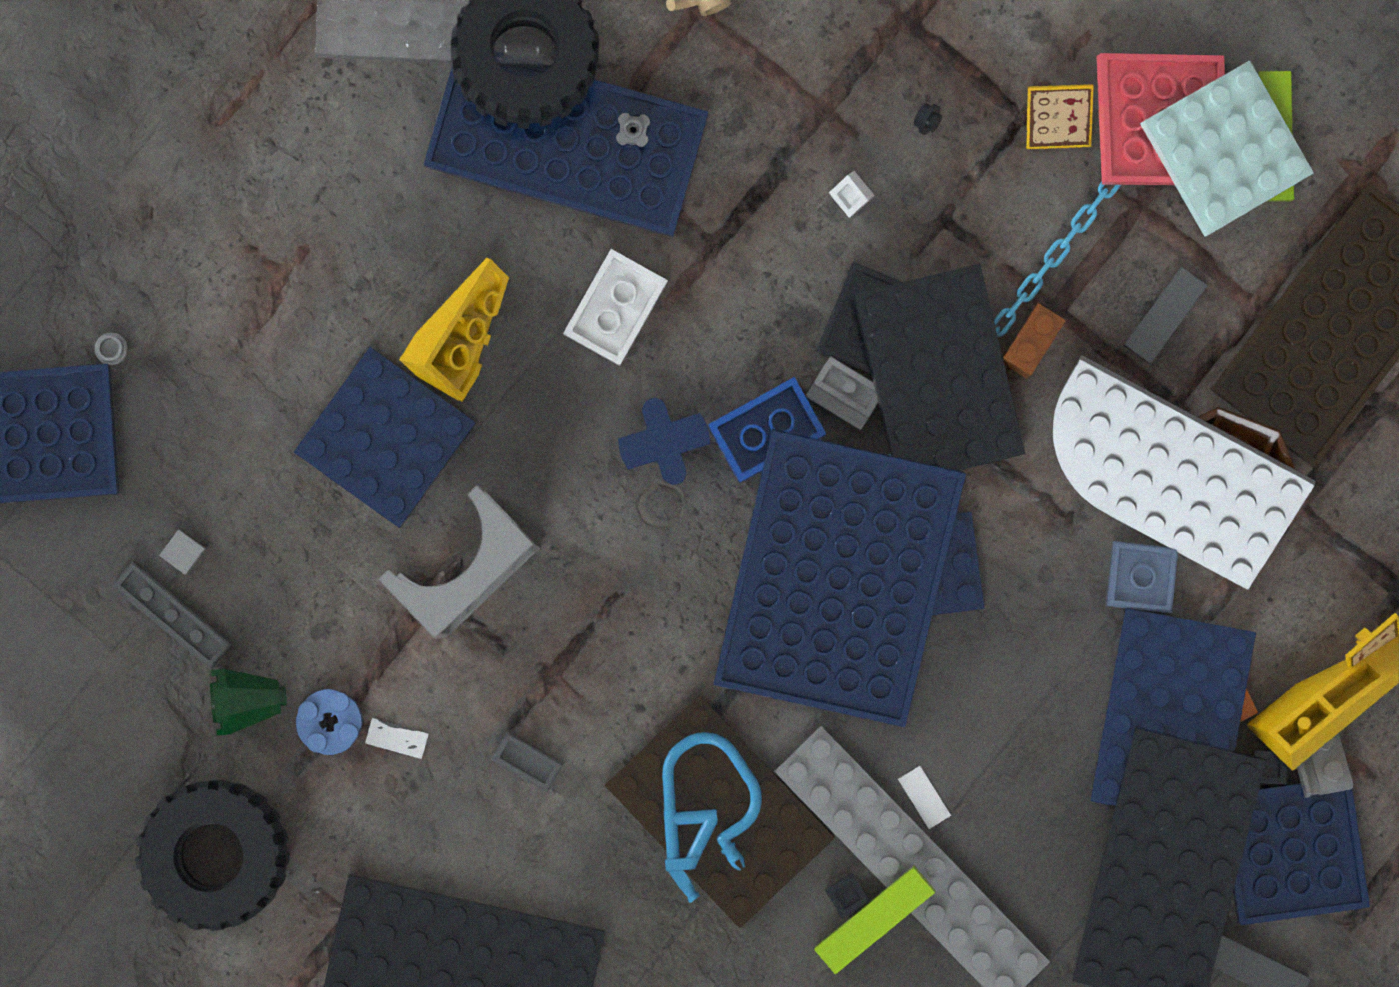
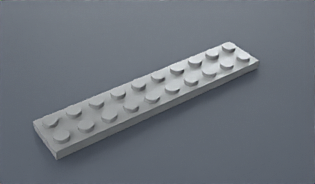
(892, 844)

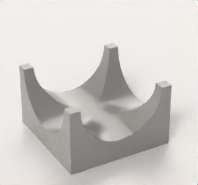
(500, 555)

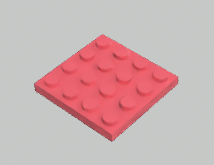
(1134, 90)

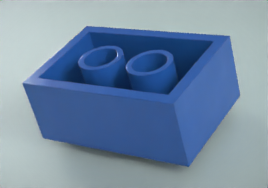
(747, 430)

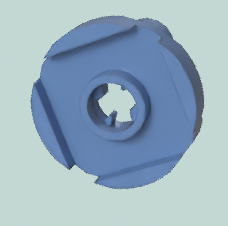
(345, 731)

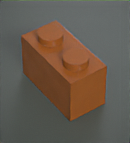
(1032, 340)

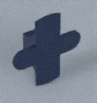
(664, 441)

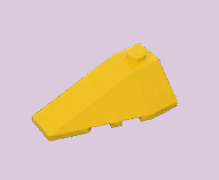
(451, 341)

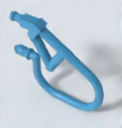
(708, 818)

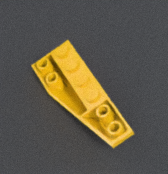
(1325, 704)

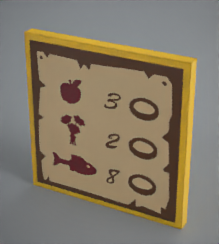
(1059, 116)
(1370, 642)

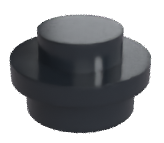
(928, 118)

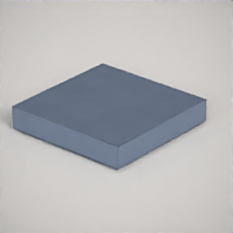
(1141, 577)

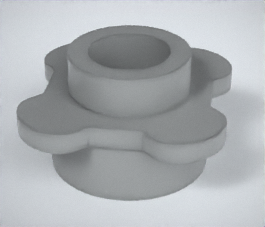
(639, 137)

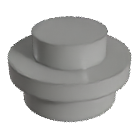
(111, 348)

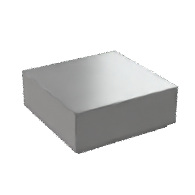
(182, 552)

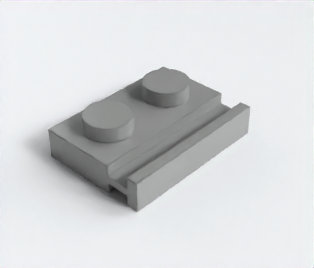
(844, 393)
(1326, 770)

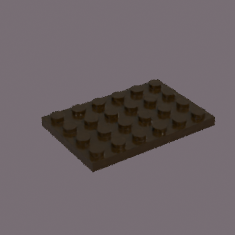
(705, 779)

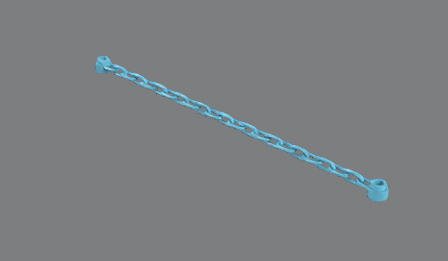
(1064, 243)

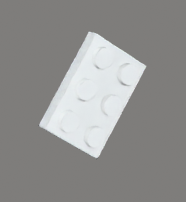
(615, 307)

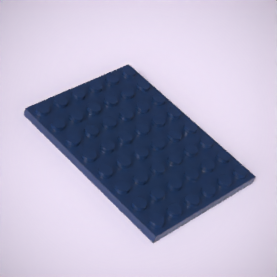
(839, 578)

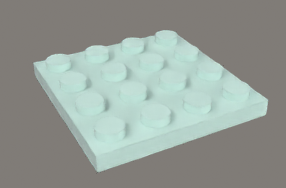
(1226, 148)

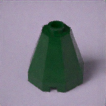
(243, 699)

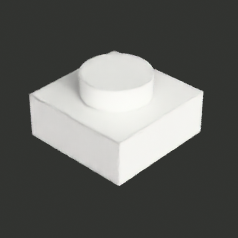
(851, 194)

